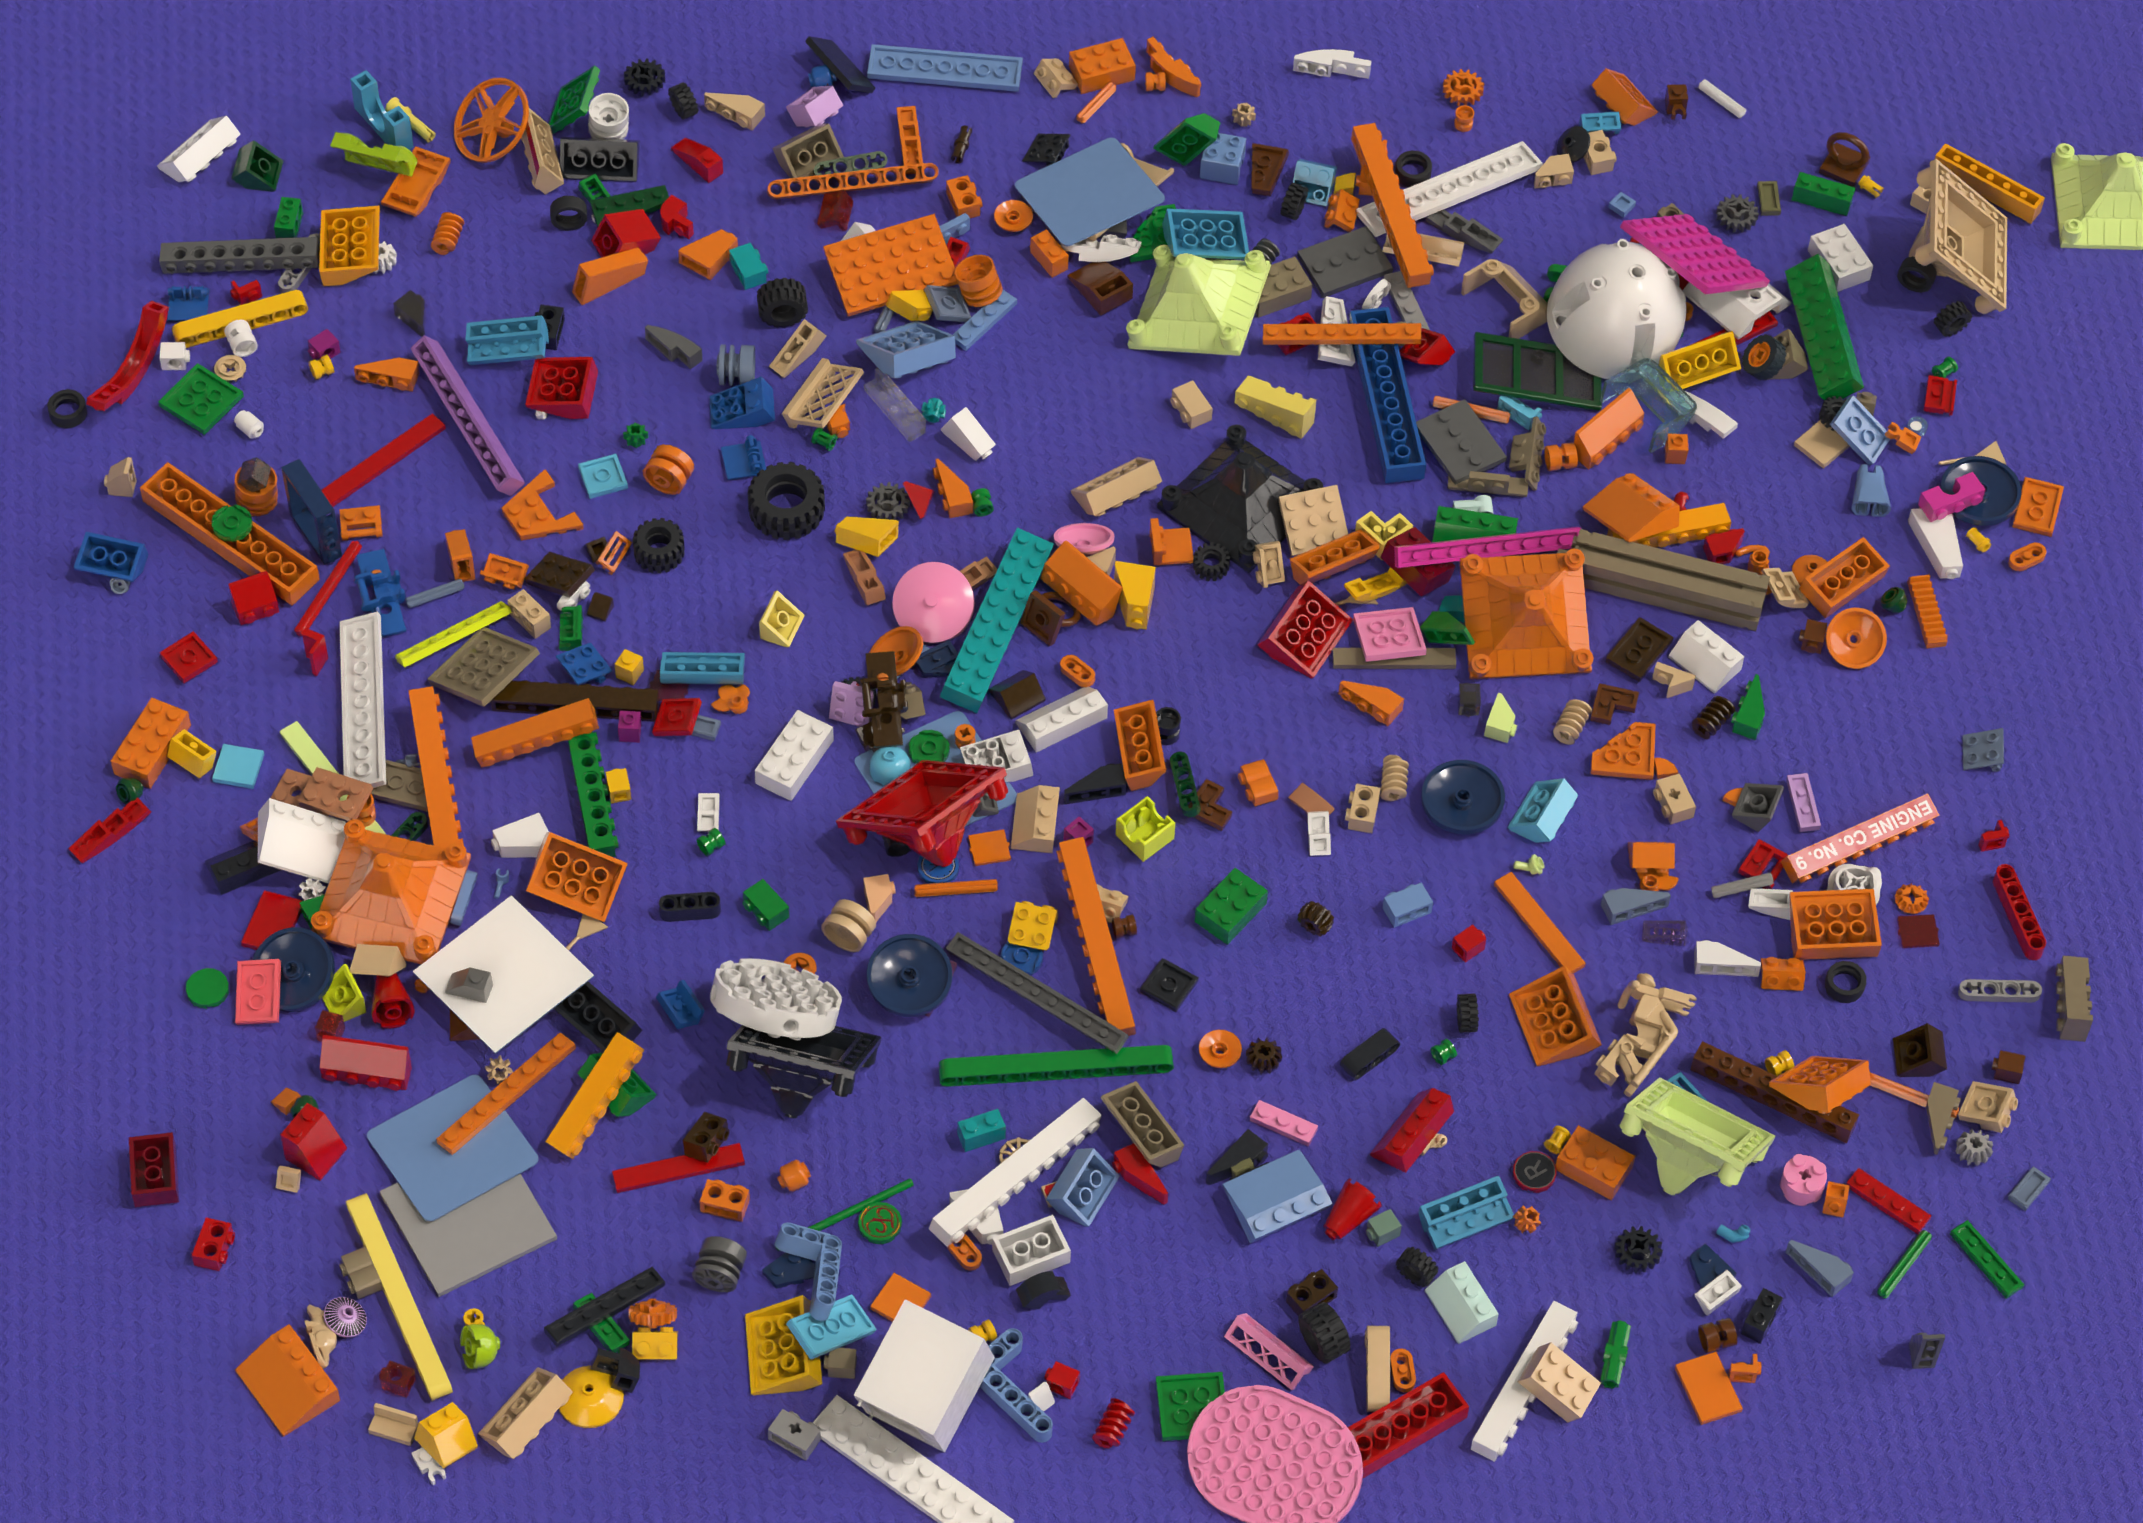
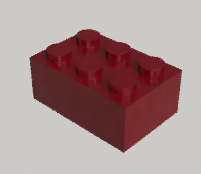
(1422, 577)
(153, 1169)

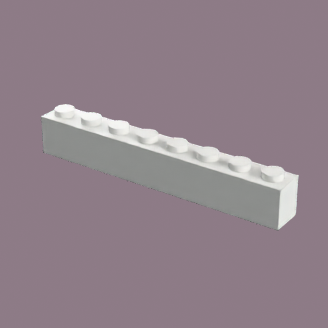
(1514, 1398)

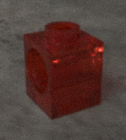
(329, 1024)
(403, 1385)

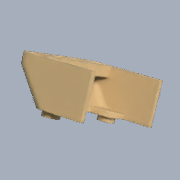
(1530, 302)

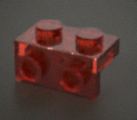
(835, 210)

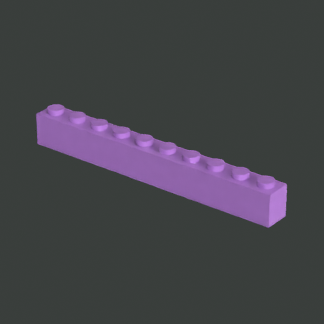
(467, 415)

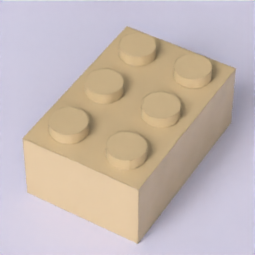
(1559, 1382)

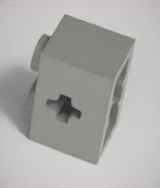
(794, 1434)

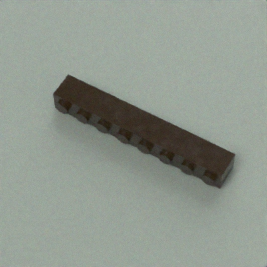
(545, 696)

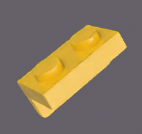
(655, 1344)

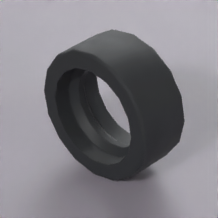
(1413, 157)
(568, 223)
(1915, 283)
(62, 397)
(1841, 995)

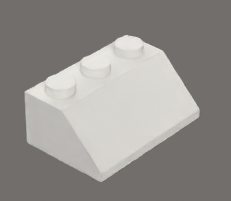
(1707, 657)

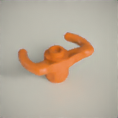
(1757, 560)

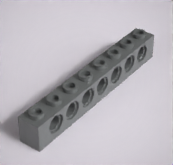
(239, 255)

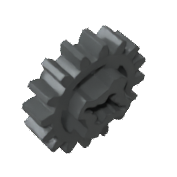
(1737, 213)
(888, 502)

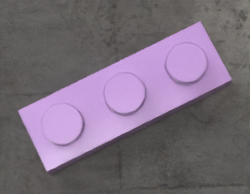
(1803, 802)

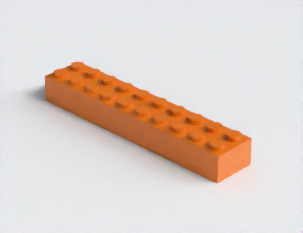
(192, 510)

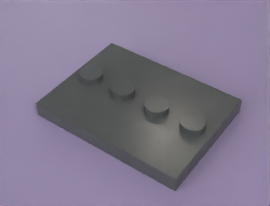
(1345, 261)
(1460, 441)

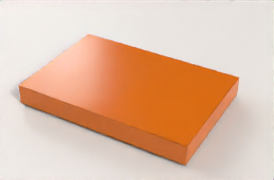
(2038, 506)
(1708, 1388)

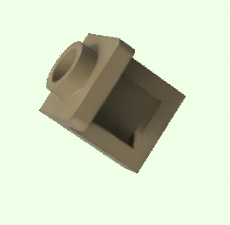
(1868, 400)

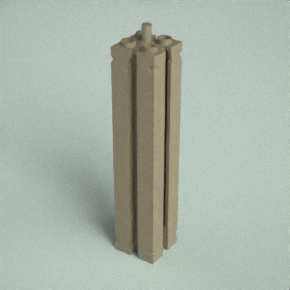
(1671, 580)

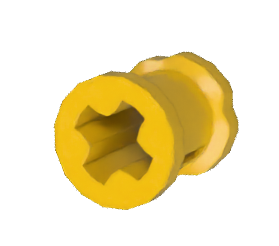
(1557, 1139)
(469, 1317)

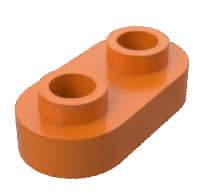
(2025, 556)
(1079, 673)
(966, 1251)
(1402, 1371)

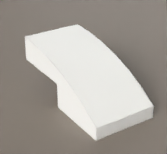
(708, 811)
(1318, 833)

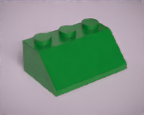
(1189, 138)
(631, 1095)

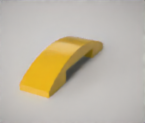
(1375, 587)

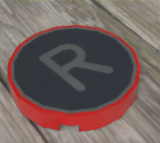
(1534, 1172)

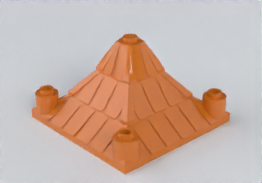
(1525, 615)
(391, 893)

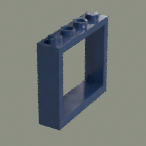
(309, 511)

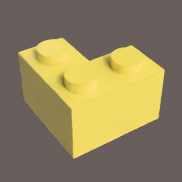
(1381, 531)

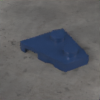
(937, 660)

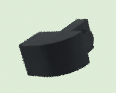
(1041, 1288)
(621, 1365)

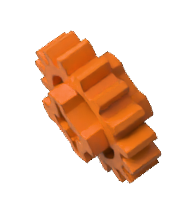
(1463, 87)
(652, 1313)

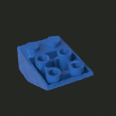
(743, 406)

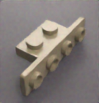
(1527, 453)
(1492, 484)

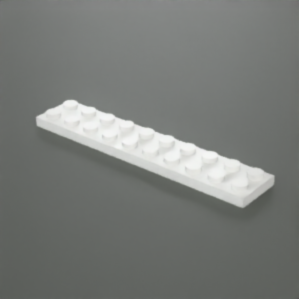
(1459, 184)
(363, 699)
(902, 1467)

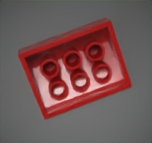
(1305, 630)

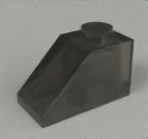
(411, 311)

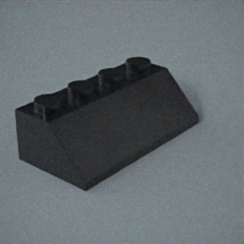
(604, 157)
(238, 867)
(597, 1016)

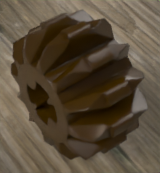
(1315, 918)
(1263, 1055)

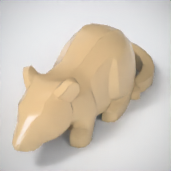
(322, 1338)

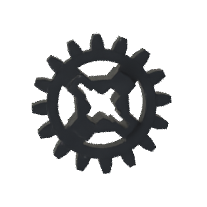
(644, 77)
(1638, 1249)

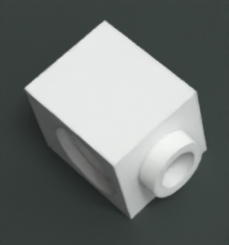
(174, 356)

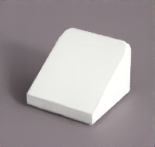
(1042, 1396)

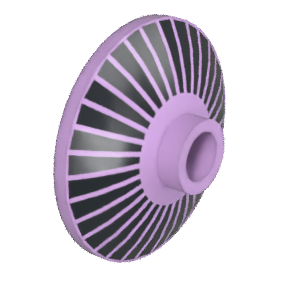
(340, 1322)

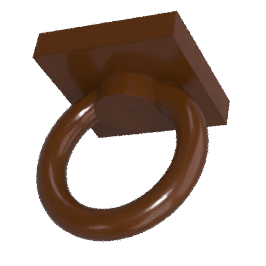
(1843, 162)
(1045, 618)

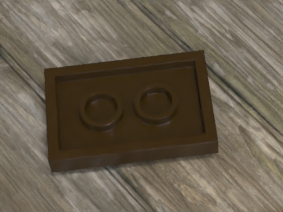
(559, 574)
(1639, 649)

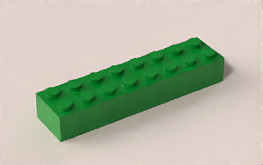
(1824, 328)

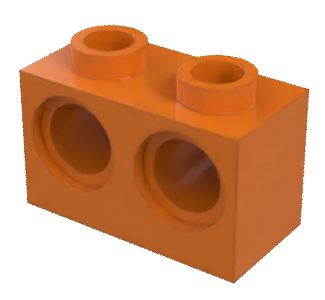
(963, 196)
(723, 1205)

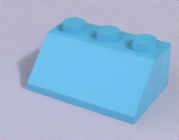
(1543, 810)

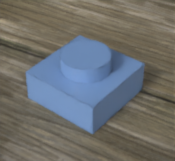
(1622, 204)

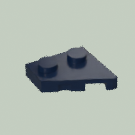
(1708, 1265)
(789, 1270)

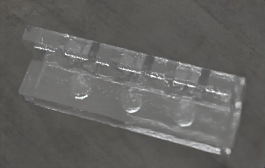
(896, 406)

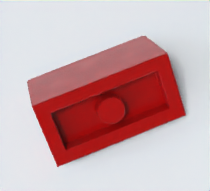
(315, 649)

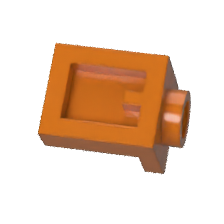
(1835, 1199)
(1745, 1372)

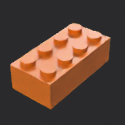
(1844, 577)
(147, 744)

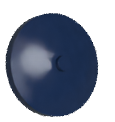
(2000, 485)
(1463, 797)
(305, 966)
(909, 975)

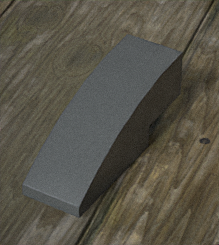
(674, 345)

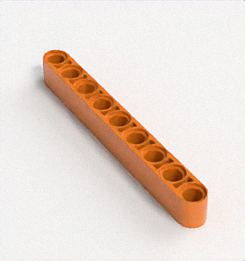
(861, 176)

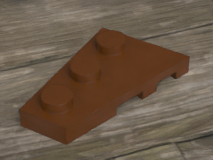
(1266, 167)

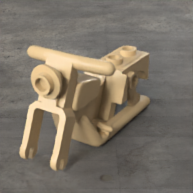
(1654, 1031)

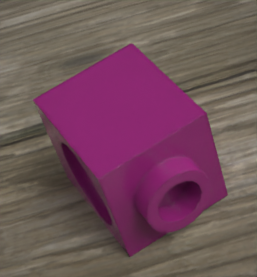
(323, 344)
(629, 726)
(1077, 829)

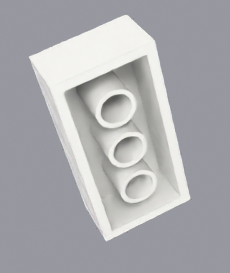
(794, 755)

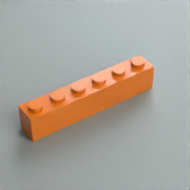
(535, 733)

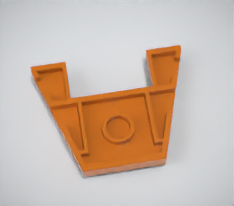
(531, 516)

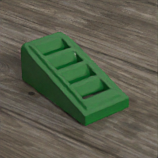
(590, 181)

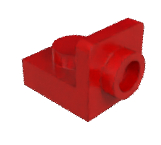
(1994, 839)

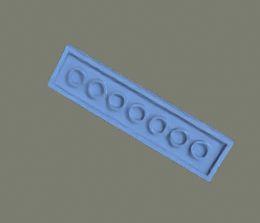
(945, 68)

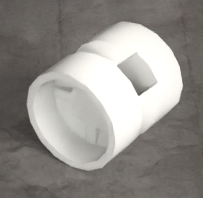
(240, 338)

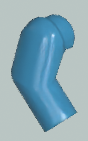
(1734, 1236)

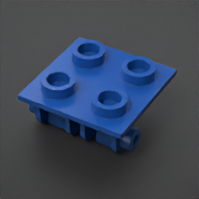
(187, 303)
(743, 459)
(584, 664)

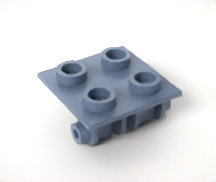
(1984, 750)

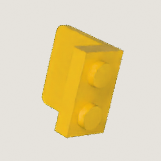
(1032, 925)

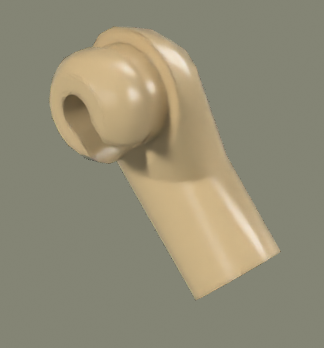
(1437, 1142)

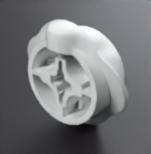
(1856, 877)

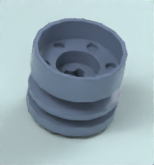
(736, 365)

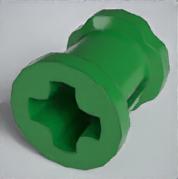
(1945, 368)
(824, 439)

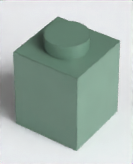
(1383, 1228)

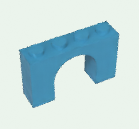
(391, 126)

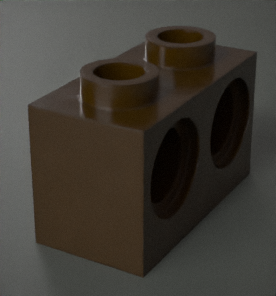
(706, 1137)
(1313, 1295)

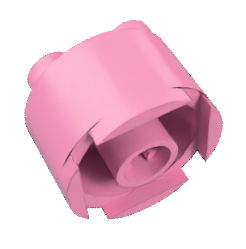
(1803, 1180)

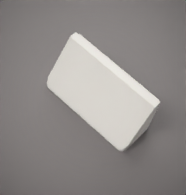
(1717, 1292)

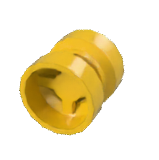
(321, 367)
(1779, 1063)
(985, 1330)

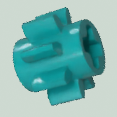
(933, 410)

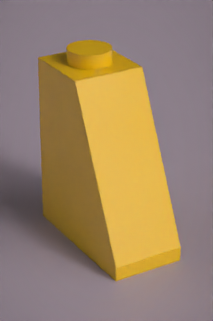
(867, 534)

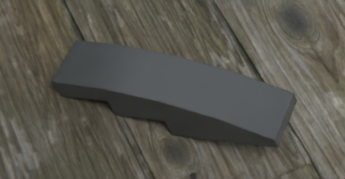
(1465, 231)

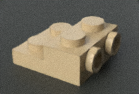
(1988, 1106)

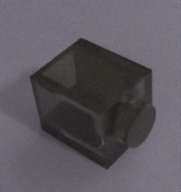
(254, 474)
(1469, 699)

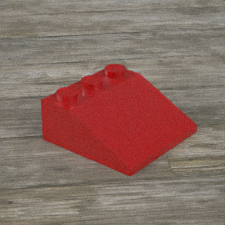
(563, 386)

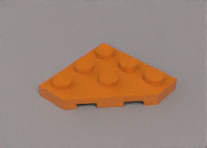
(1627, 754)

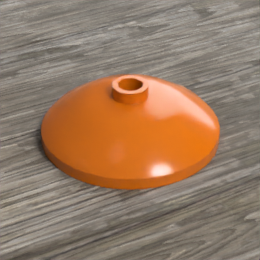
(1869, 635)
(905, 643)

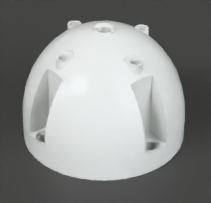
(1610, 314)

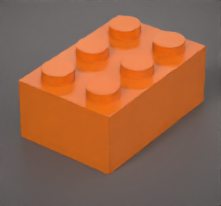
(1102, 64)
(1595, 1162)

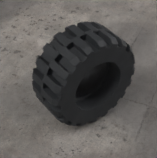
(786, 480)

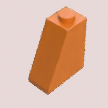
(708, 253)
(460, 555)

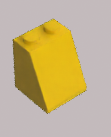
(1137, 592)

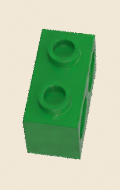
(288, 218)

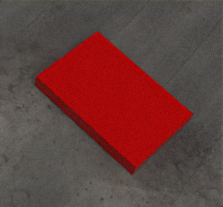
(271, 915)

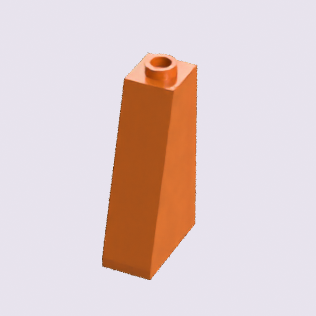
(608, 273)

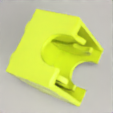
(1144, 829)

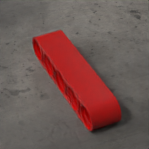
(2023, 920)

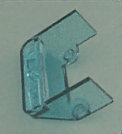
(1658, 393)

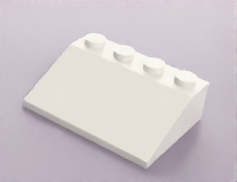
(299, 840)

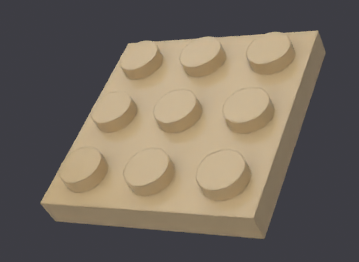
(1312, 518)

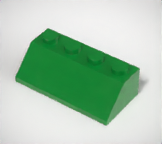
(1466, 524)

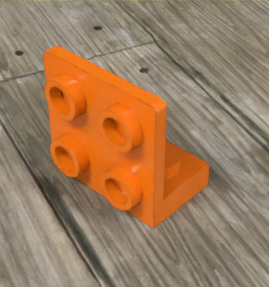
(1170, 545)

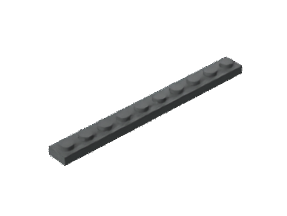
(1037, 993)

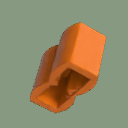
(1258, 782)

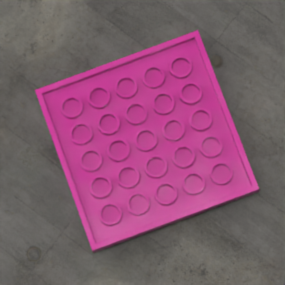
(1695, 253)

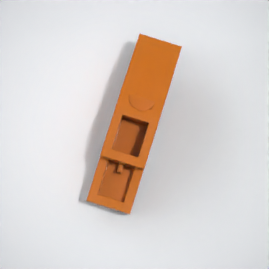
(1176, 72)

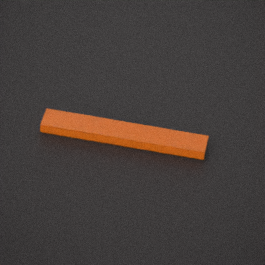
(1539, 922)

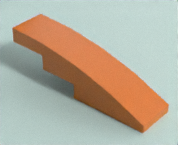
(909, 136)

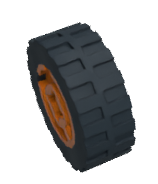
(1764, 357)

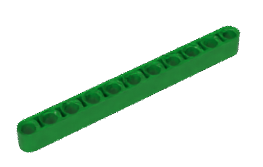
(1055, 1065)

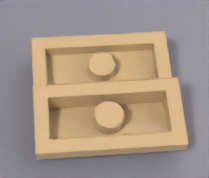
(1785, 588)

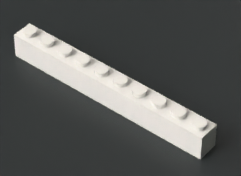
(1015, 1172)

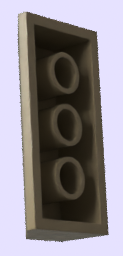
(1144, 1124)

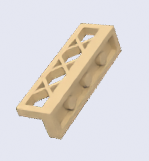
(1437, 248)

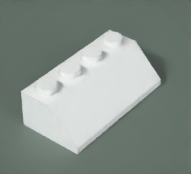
(200, 149)
(1063, 718)

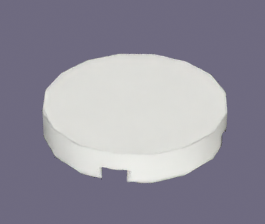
(1375, 296)

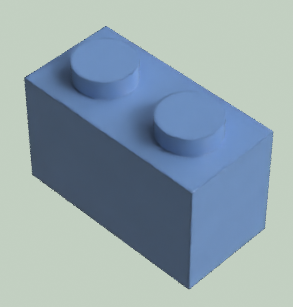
(1407, 904)

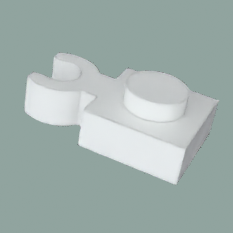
(427, 1463)

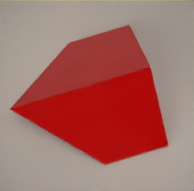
(920, 497)

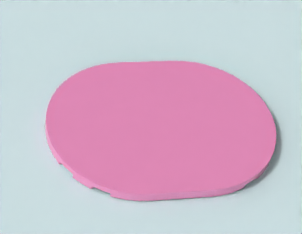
(1274, 1458)

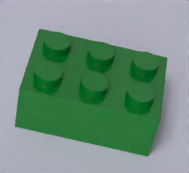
(1231, 906)

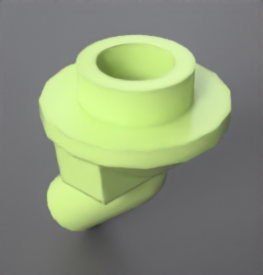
(1534, 866)

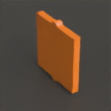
(989, 847)

